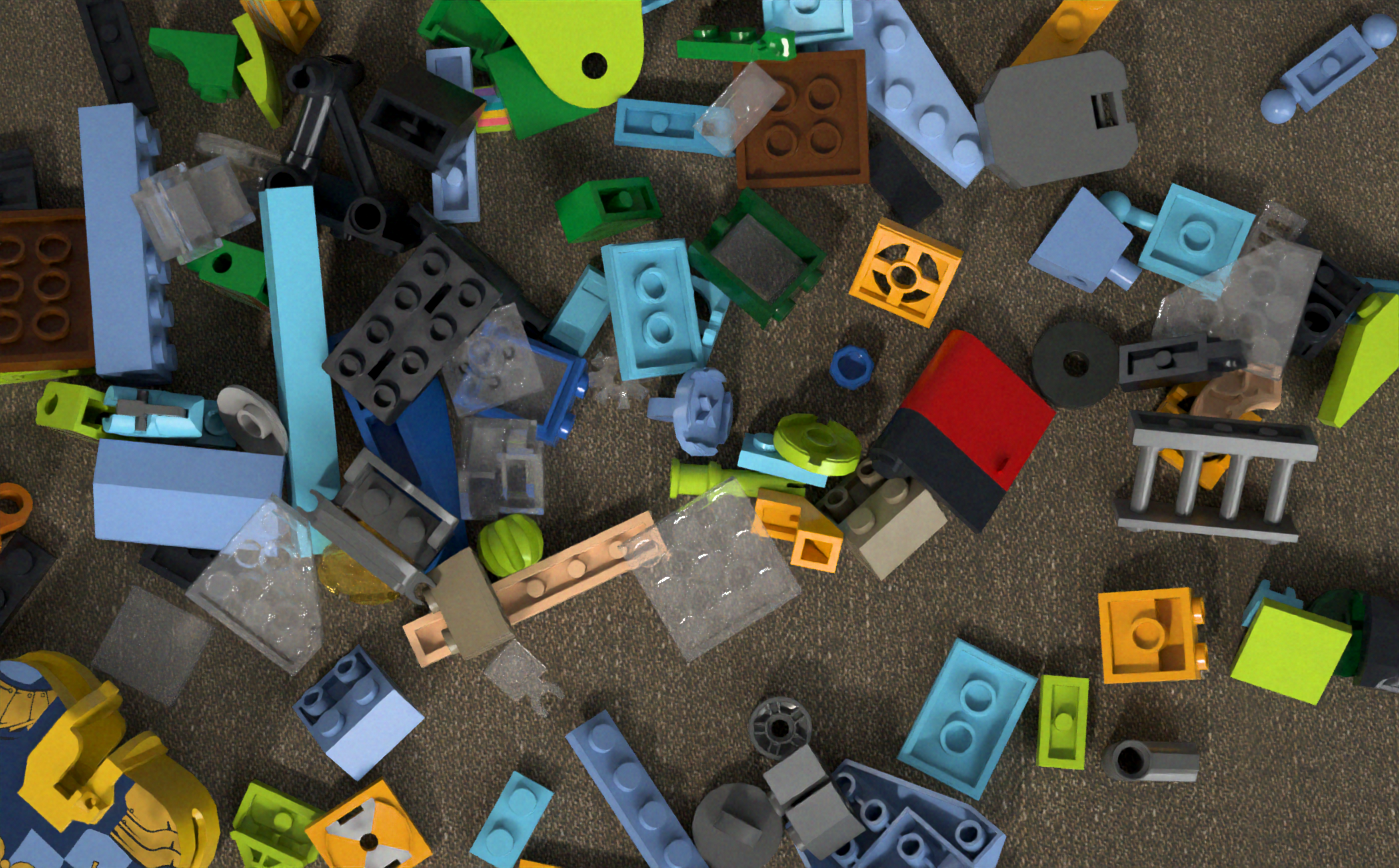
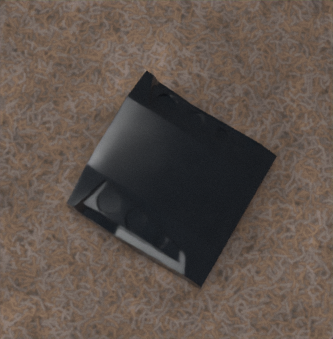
(1328, 306)
(1379, 646)

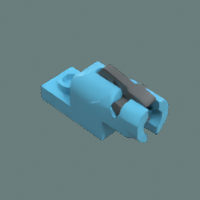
(166, 417)

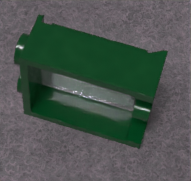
(758, 259)

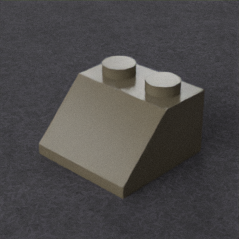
(468, 605)

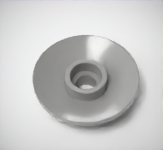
(252, 421)

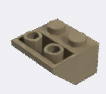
(881, 517)

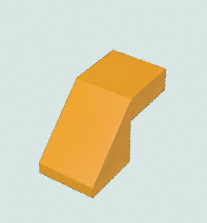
(797, 520)

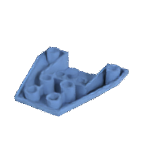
(908, 826)

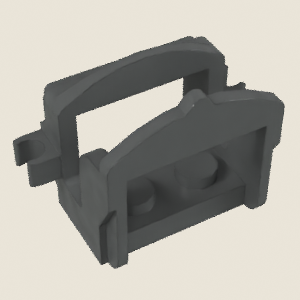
(390, 515)

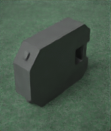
(1050, 120)

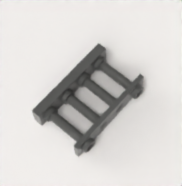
(1198, 437)

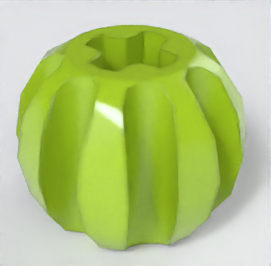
(510, 544)

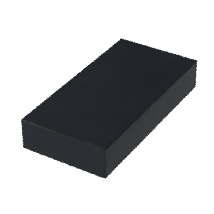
(901, 184)

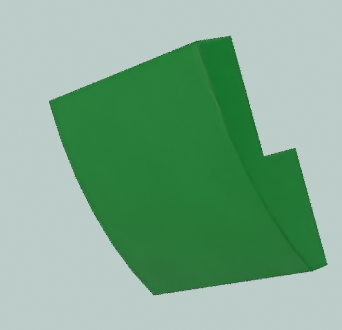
(525, 97)

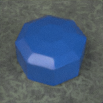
(851, 367)

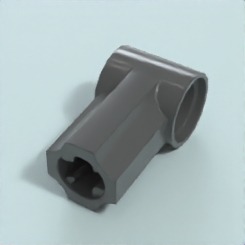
(1153, 761)

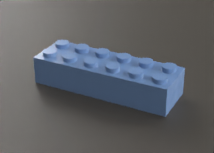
(123, 262)

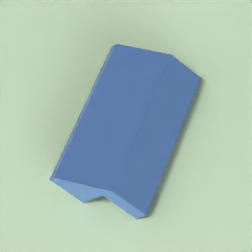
(179, 492)

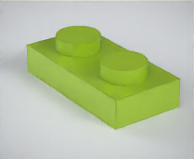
(1062, 722)

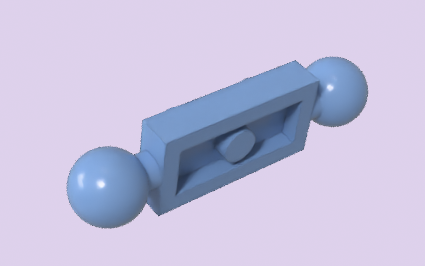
(1328, 68)

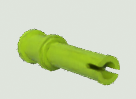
(698, 479)

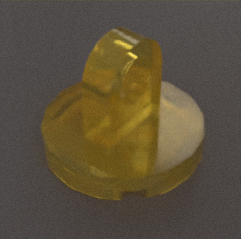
(345, 575)

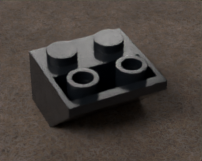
(422, 118)

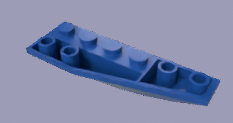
(418, 449)

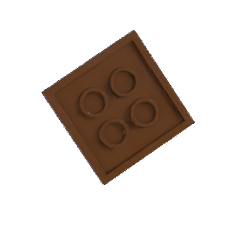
(815, 129)

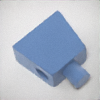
(1087, 246)

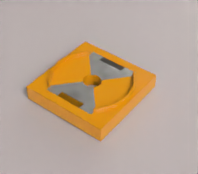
(380, 816)

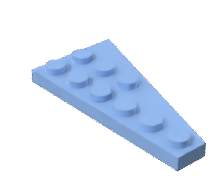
(912, 90)

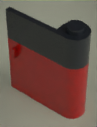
(963, 429)

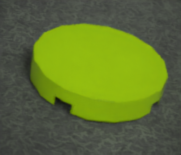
(816, 446)

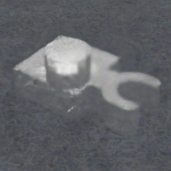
(519, 673)

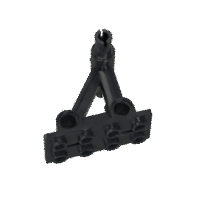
(339, 202)
(424, 318)

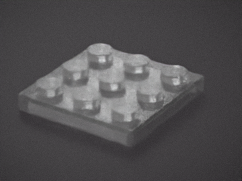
(710, 569)

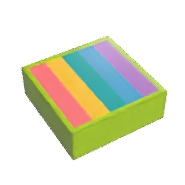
(494, 116)

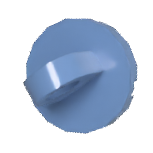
(699, 411)

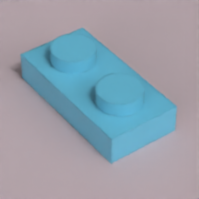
(761, 455)
(512, 821)

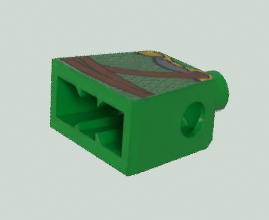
(235, 273)

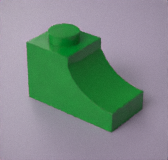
(207, 58)

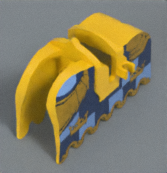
(74, 802)

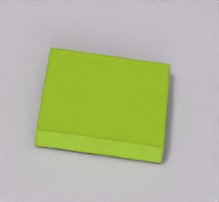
(1290, 651)

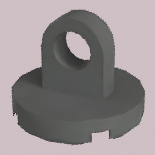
(736, 827)

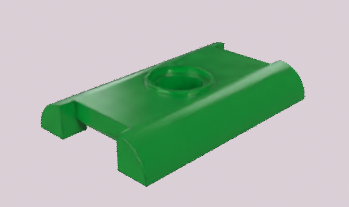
(464, 25)

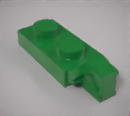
(738, 45)

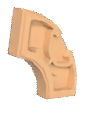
(1236, 394)

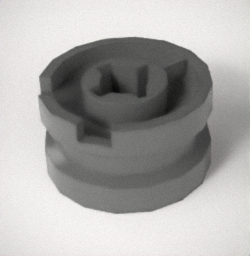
(792, 714)

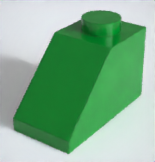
(607, 208)

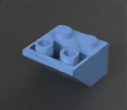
(357, 713)

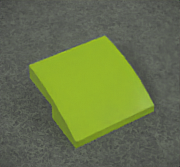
(260, 71)

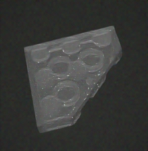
(1247, 299)
(267, 586)

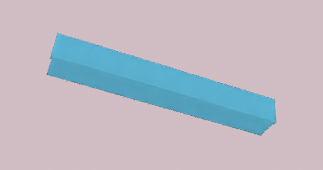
(300, 347)

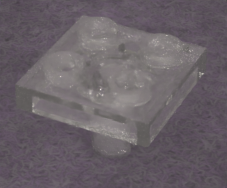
(486, 359)

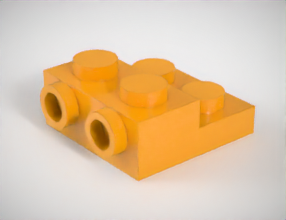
(1152, 635)

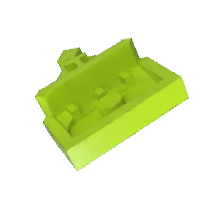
(272, 829)

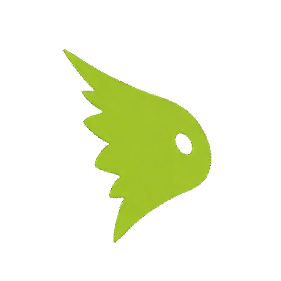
(562, 32)

